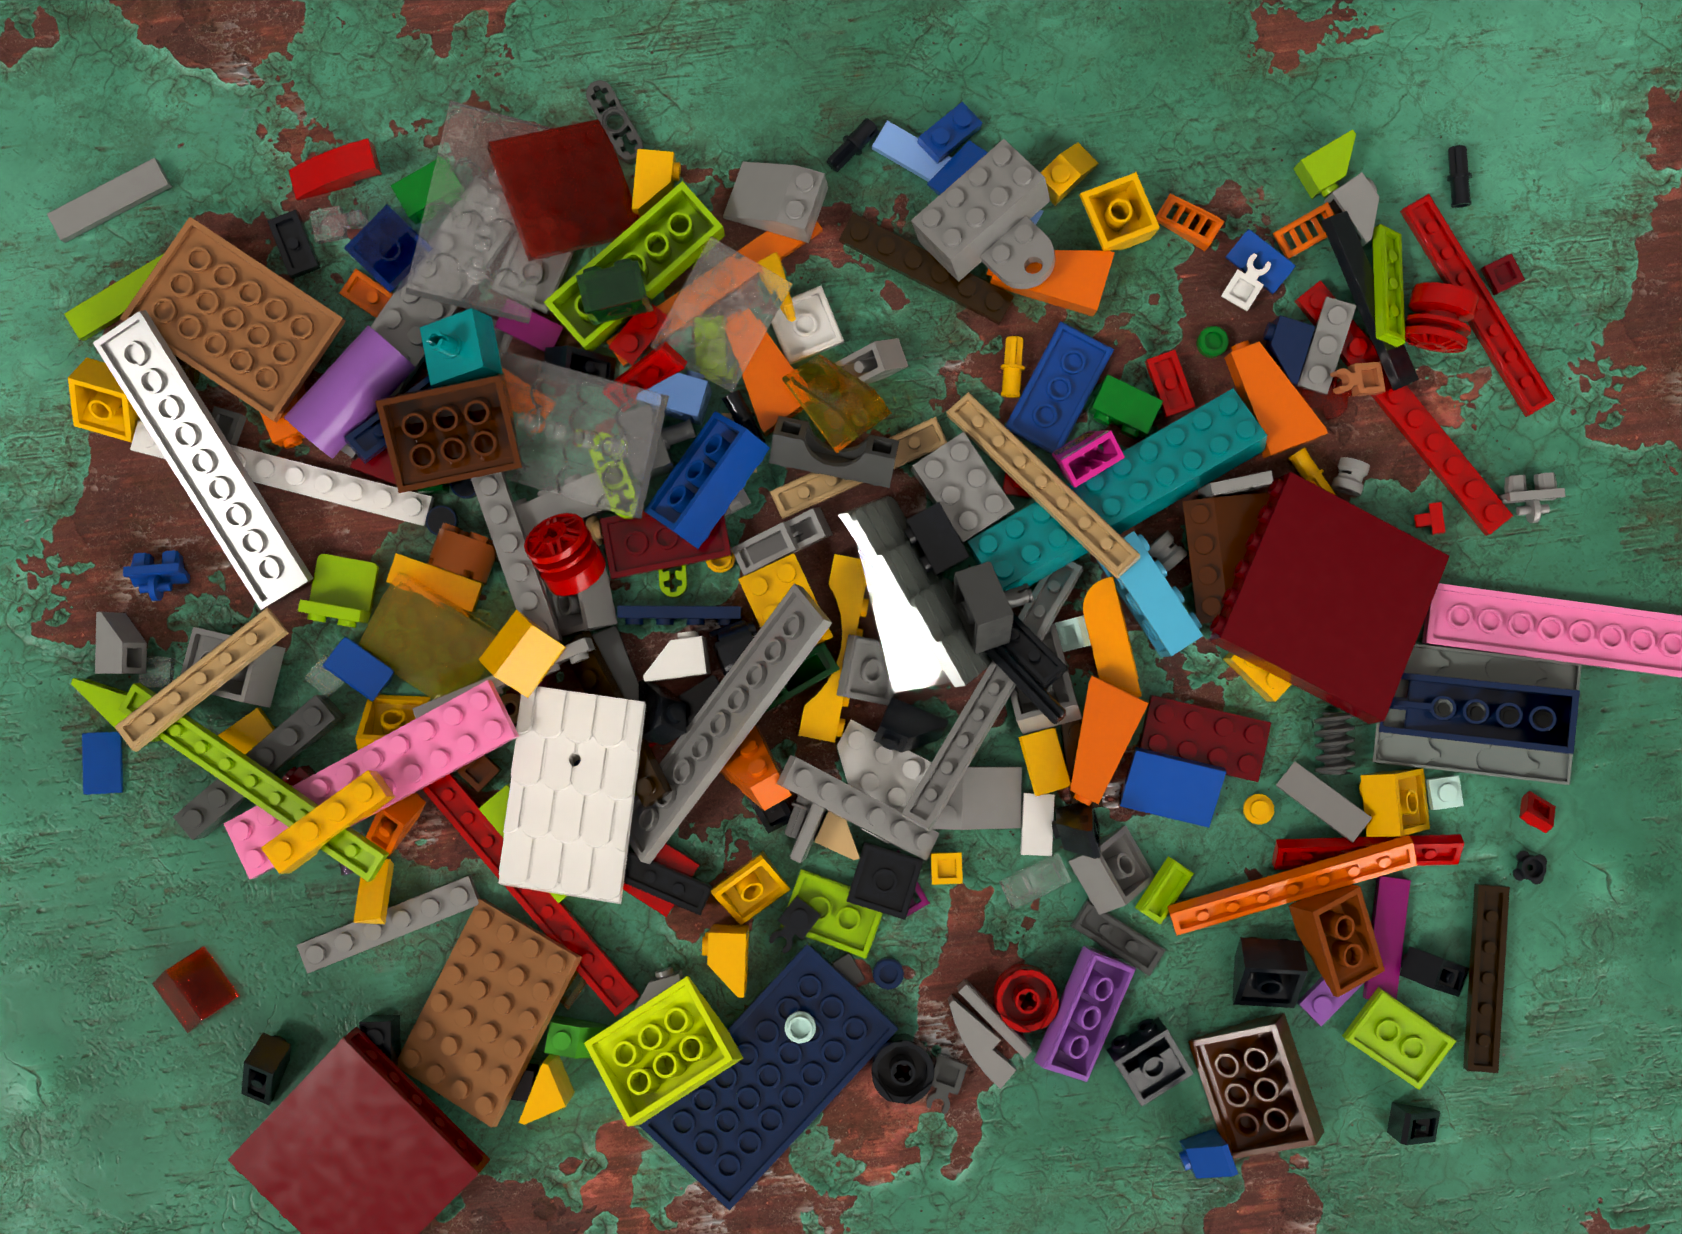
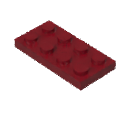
(648, 546)
(1206, 736)

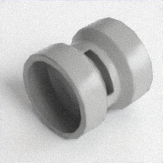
(1350, 476)
(1167, 551)

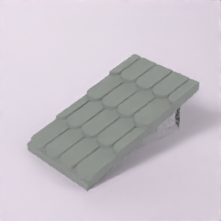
(911, 607)

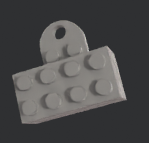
(989, 220)

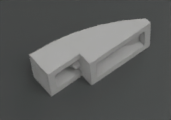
(782, 540)
(981, 1043)

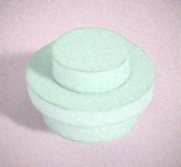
(800, 1027)

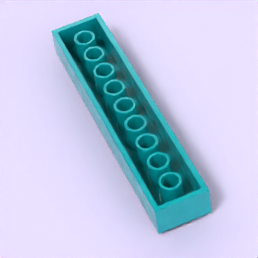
(1140, 485)

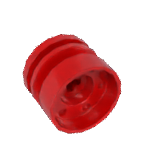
(1440, 317)
(565, 554)

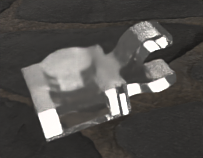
(332, 223)

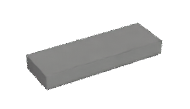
(1323, 802)
(992, 1016)

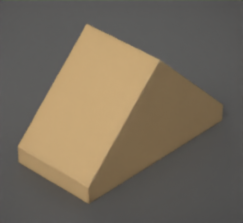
(836, 835)

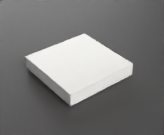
(813, 329)

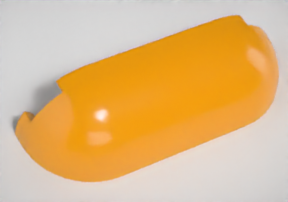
(1110, 637)

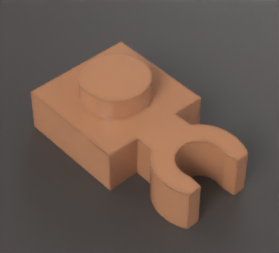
(1361, 379)

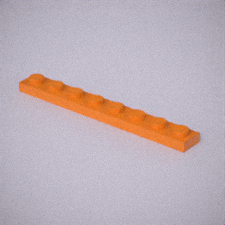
(1293, 885)

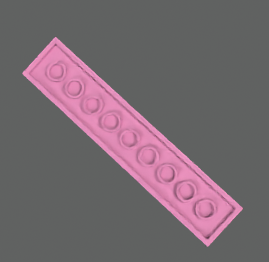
(1555, 630)
(404, 758)

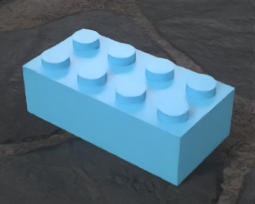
(1155, 603)

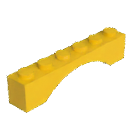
(822, 713)

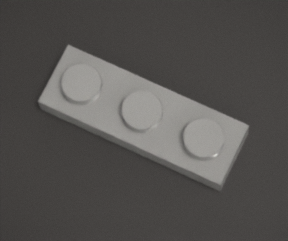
(1326, 345)

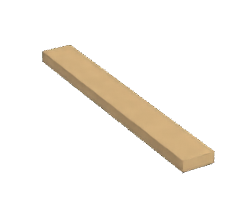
(1043, 485)

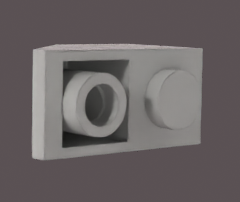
(118, 645)

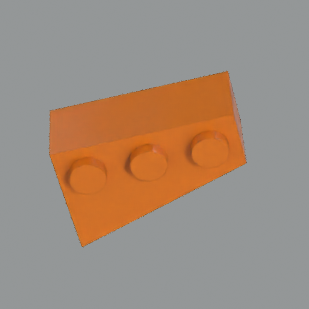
(756, 771)

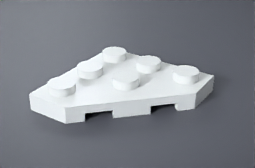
(877, 770)

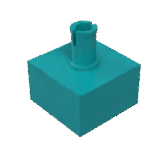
(460, 348)

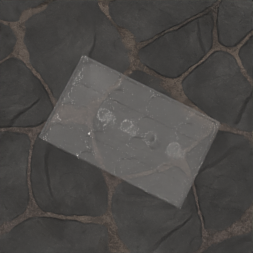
(467, 235)
(583, 433)

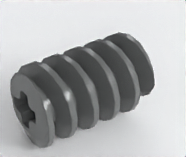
(1334, 743)

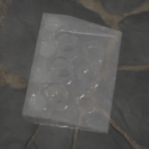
(722, 313)

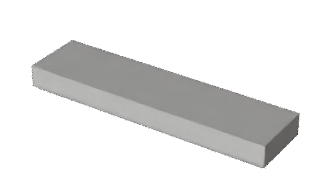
(109, 200)

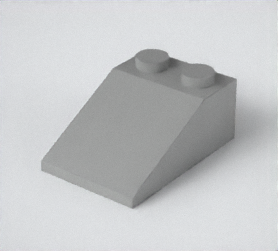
(777, 198)
(252, 684)
(1027, 714)
(984, 800)

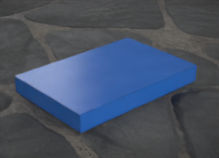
(1172, 787)

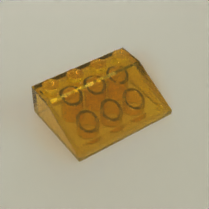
(427, 638)

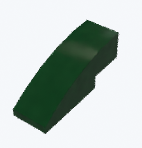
(813, 669)

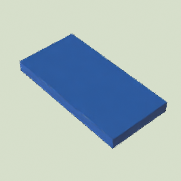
(1058, 388)

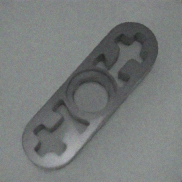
(612, 99)

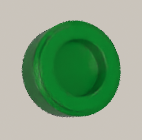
(1212, 342)

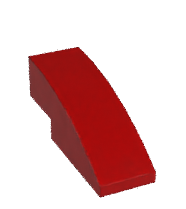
(335, 169)

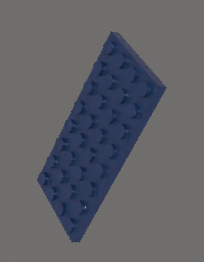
(759, 1106)

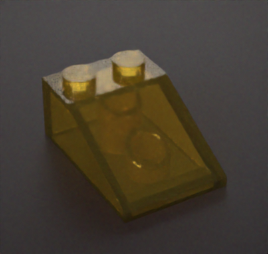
(836, 401)

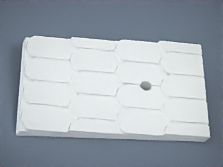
(568, 821)

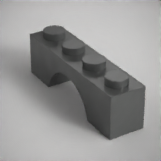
(799, 448)

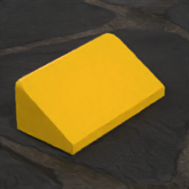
(1044, 761)
(374, 896)

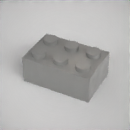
(963, 487)

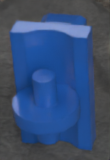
(157, 578)

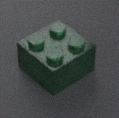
(614, 291)

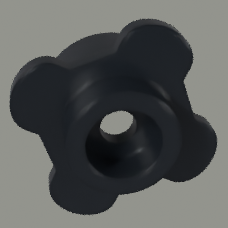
(1538, 869)

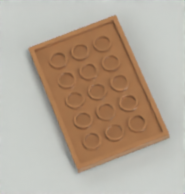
(235, 319)
(488, 1012)

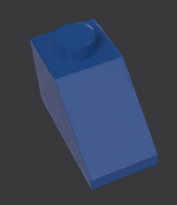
(1207, 1156)

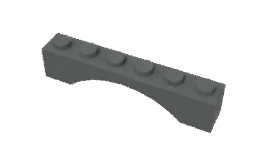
(283, 744)

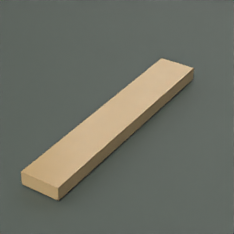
(817, 488)
(201, 680)

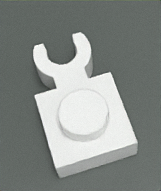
(1244, 286)

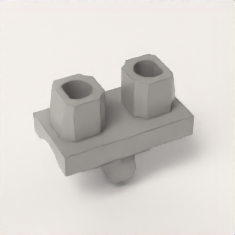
(1545, 490)

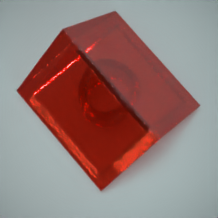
(195, 989)

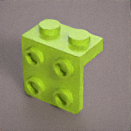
(341, 590)

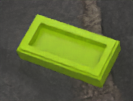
(1164, 890)

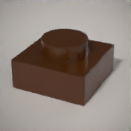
(480, 772)

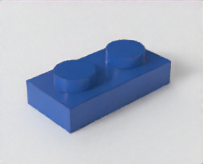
(949, 132)

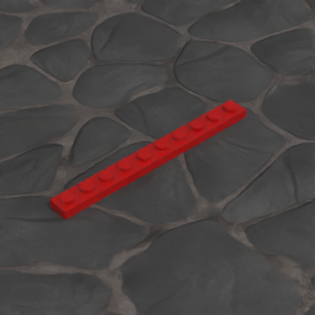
(1418, 426)
(546, 912)

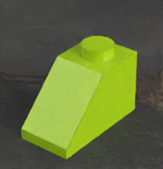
(1326, 167)

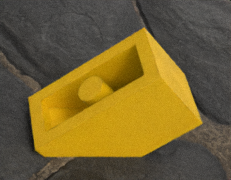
(1067, 171)
(653, 178)

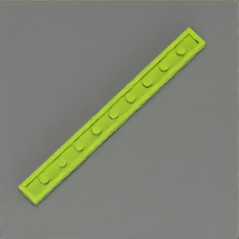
(258, 785)

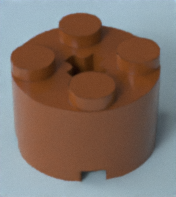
(463, 553)

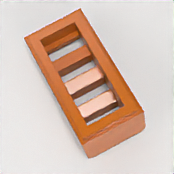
(1325, 210)
(1192, 236)

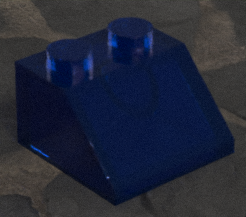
(385, 247)

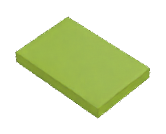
(841, 922)
(1399, 1038)

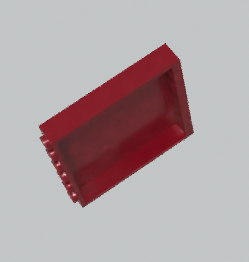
(1329, 598)
(358, 1149)

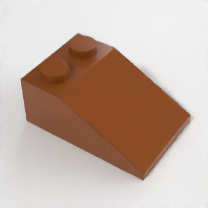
(1338, 937)

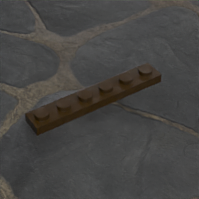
(924, 268)
(598, 680)
(1486, 978)

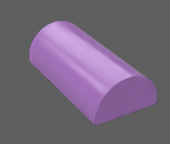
(348, 391)
(1084, 1014)

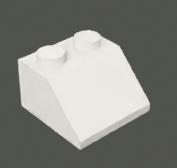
(681, 659)

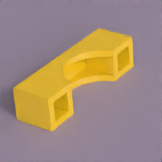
(316, 828)

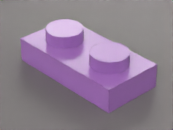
(1320, 1002)

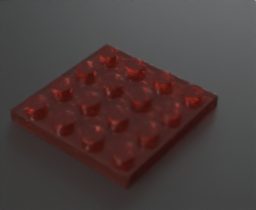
(563, 188)

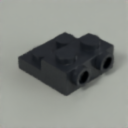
(1149, 1060)

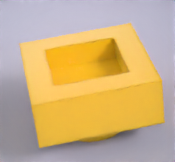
(946, 868)

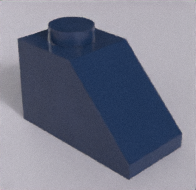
(1288, 344)

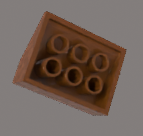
(450, 432)
(1216, 543)
(1257, 1087)

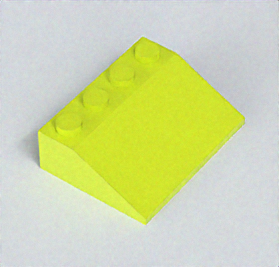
(662, 1052)

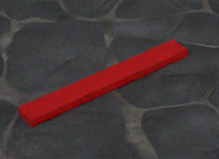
(1489, 322)

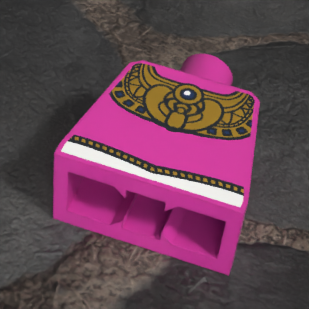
(1084, 459)

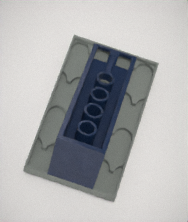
(1483, 715)

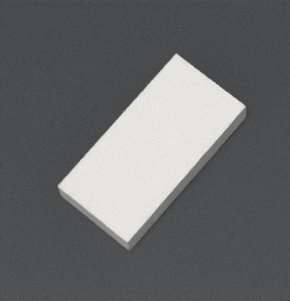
(1037, 824)

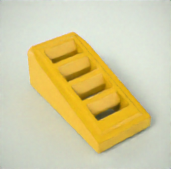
(774, 264)

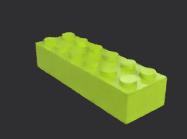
(664, 244)

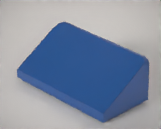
(956, 167)
(1252, 243)
(359, 669)
(102, 763)

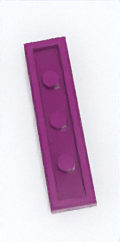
(1389, 929)

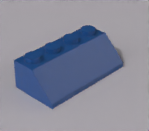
(707, 479)

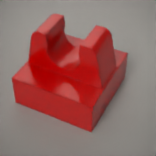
(1434, 519)

